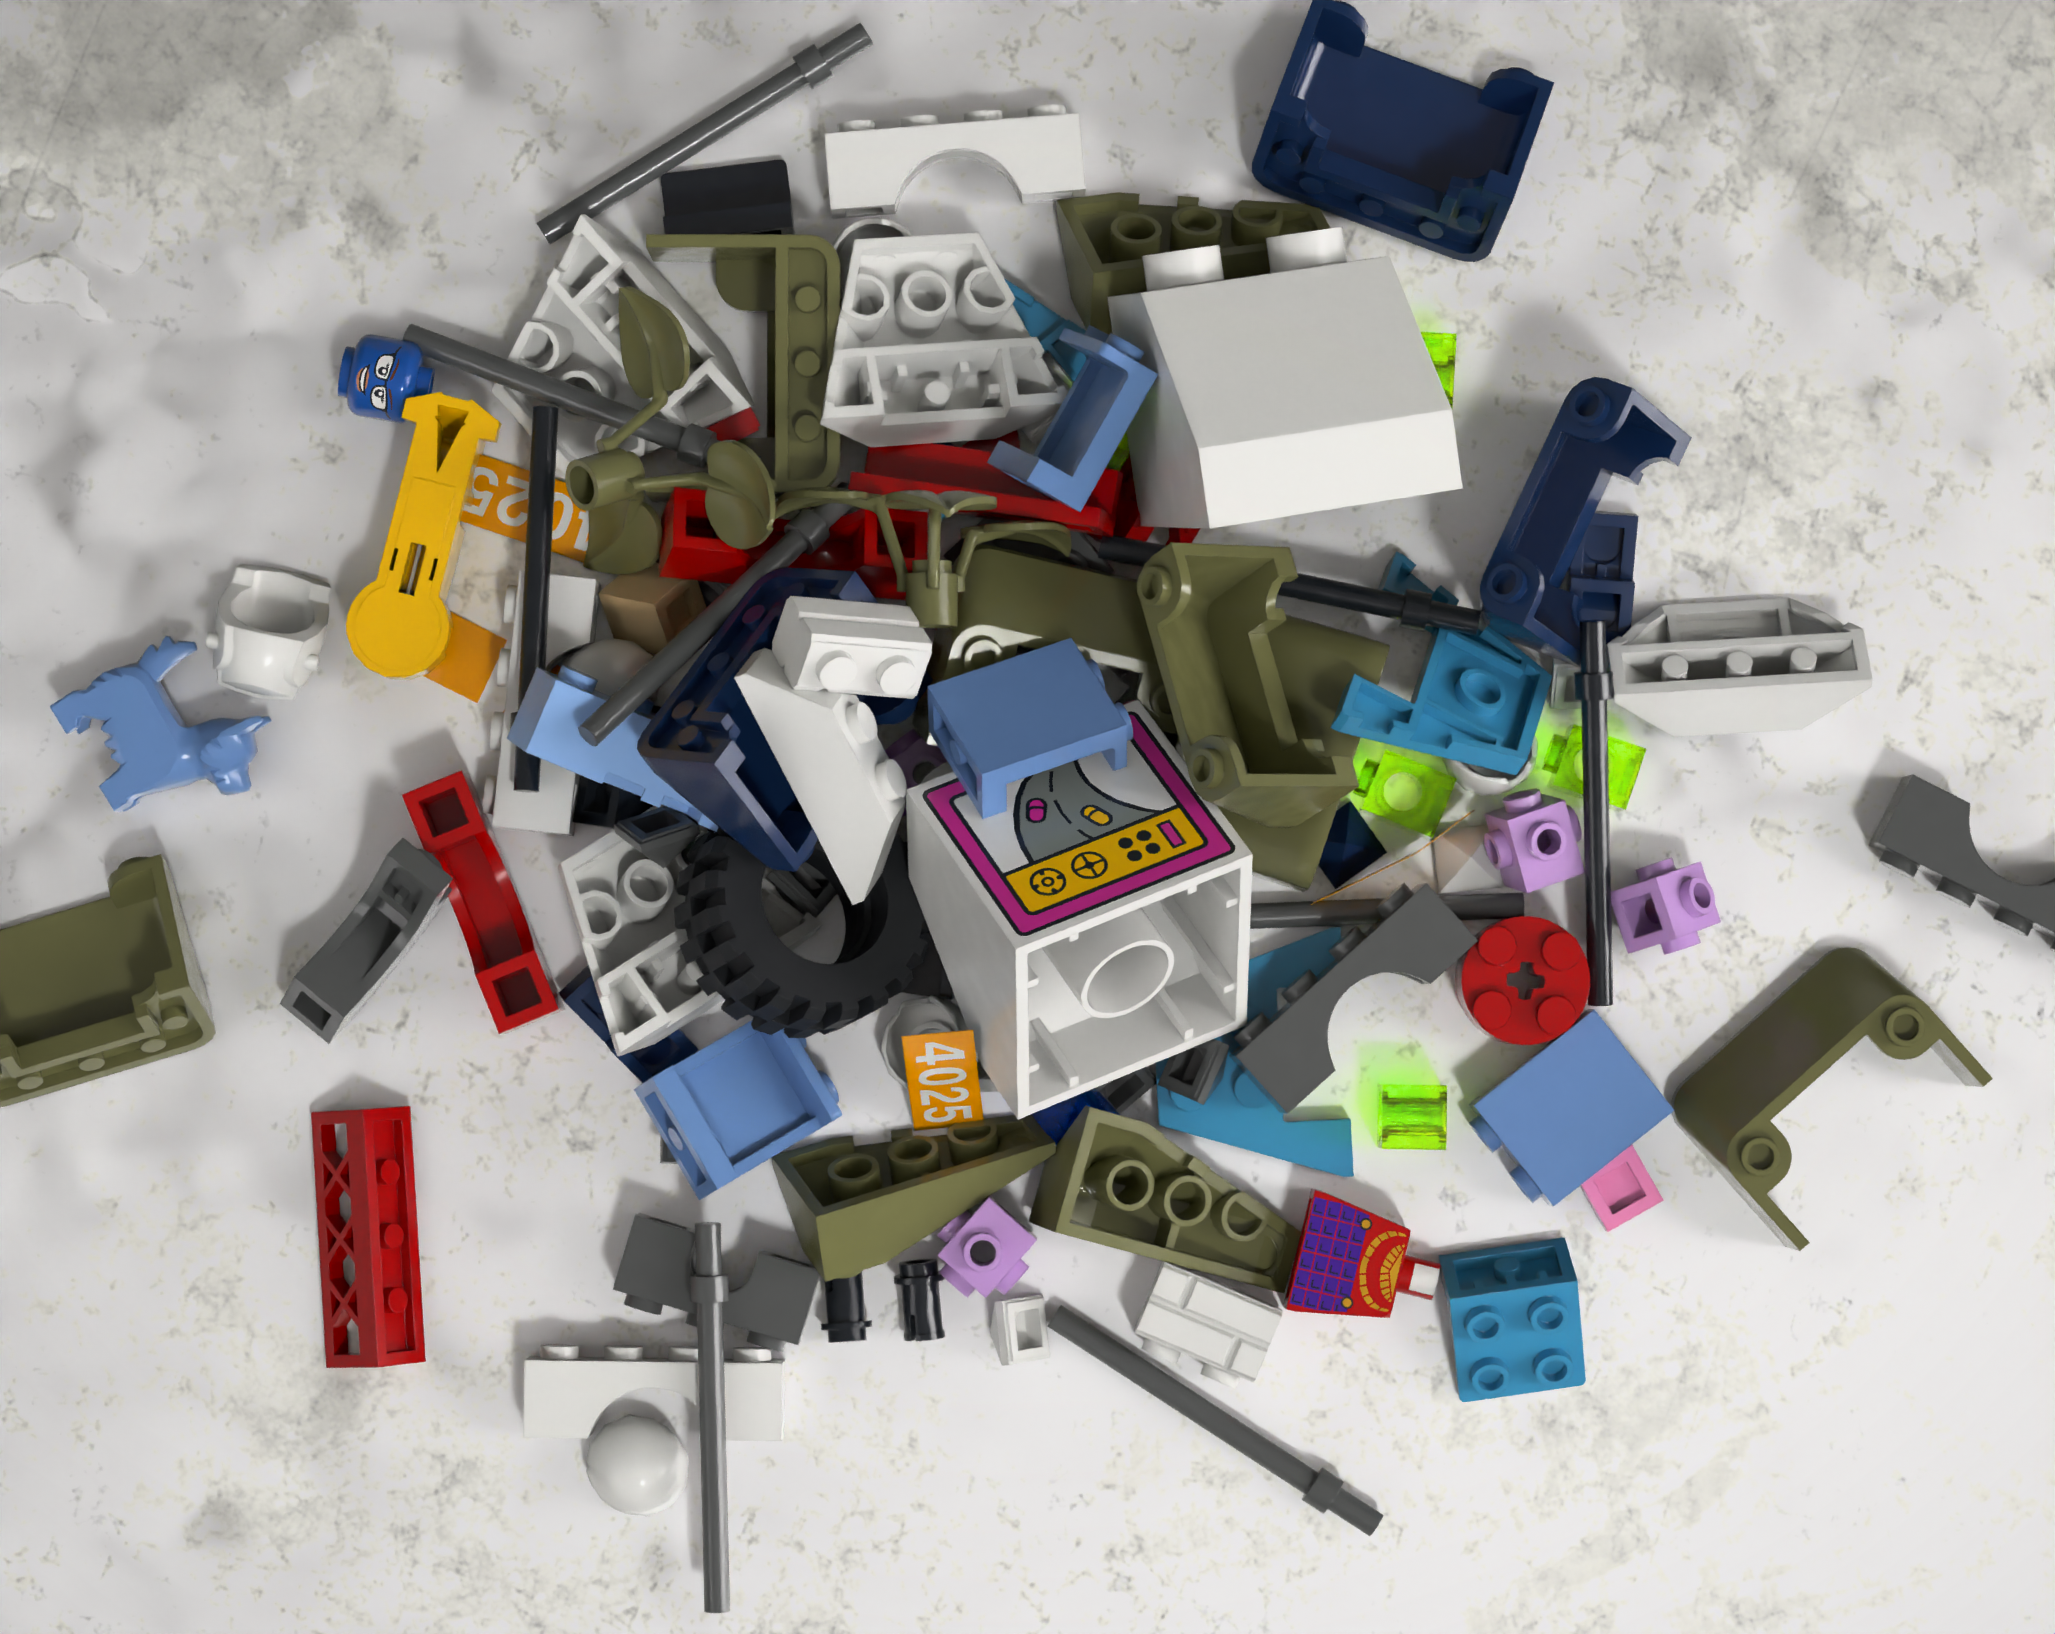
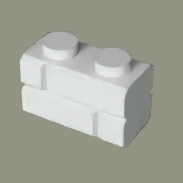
(851, 647)
(1207, 1323)

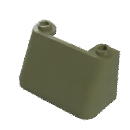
(1210, 638)
(1313, 670)
(100, 987)

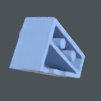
(549, 730)

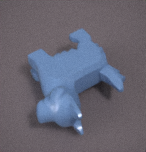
(150, 735)

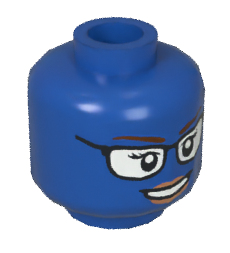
(382, 375)

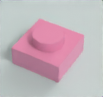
(1621, 1190)

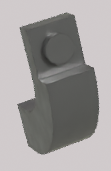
(369, 941)

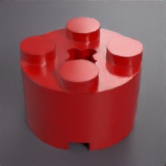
(1550, 956)

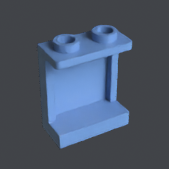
(1087, 422)
(1025, 720)
(738, 1104)
(1569, 1110)

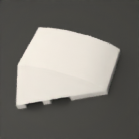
(578, 342)
(932, 347)
(631, 939)

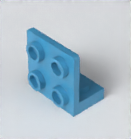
(1514, 1319)

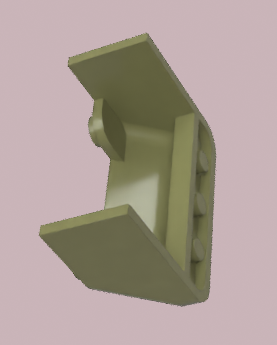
(801, 292)
(1040, 602)
(1783, 1050)

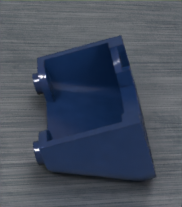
(1397, 139)
(1596, 435)
(710, 742)

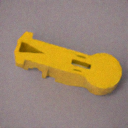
(402, 618)

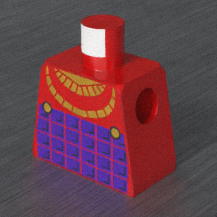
(1353, 1262)

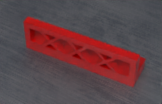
(957, 468)
(377, 1237)

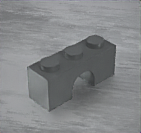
(769, 1305)

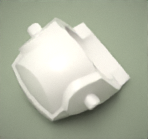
(269, 631)

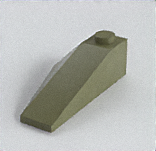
(1112, 231)
(1145, 1195)
(881, 1198)

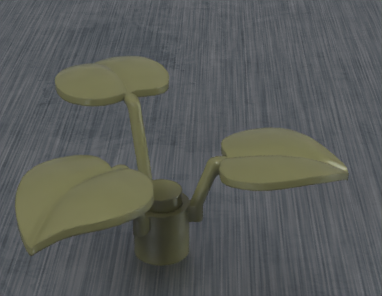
(610, 484)
(932, 586)

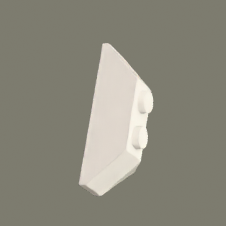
(1737, 666)
(834, 768)

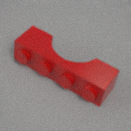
(855, 544)
(485, 902)

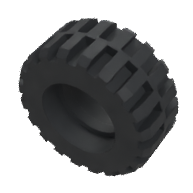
(767, 979)

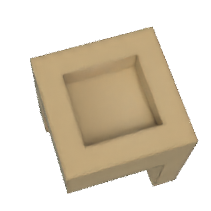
(650, 607)

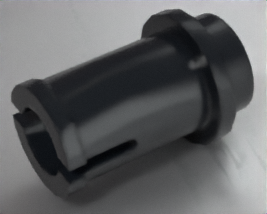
(921, 1299)
(845, 1310)

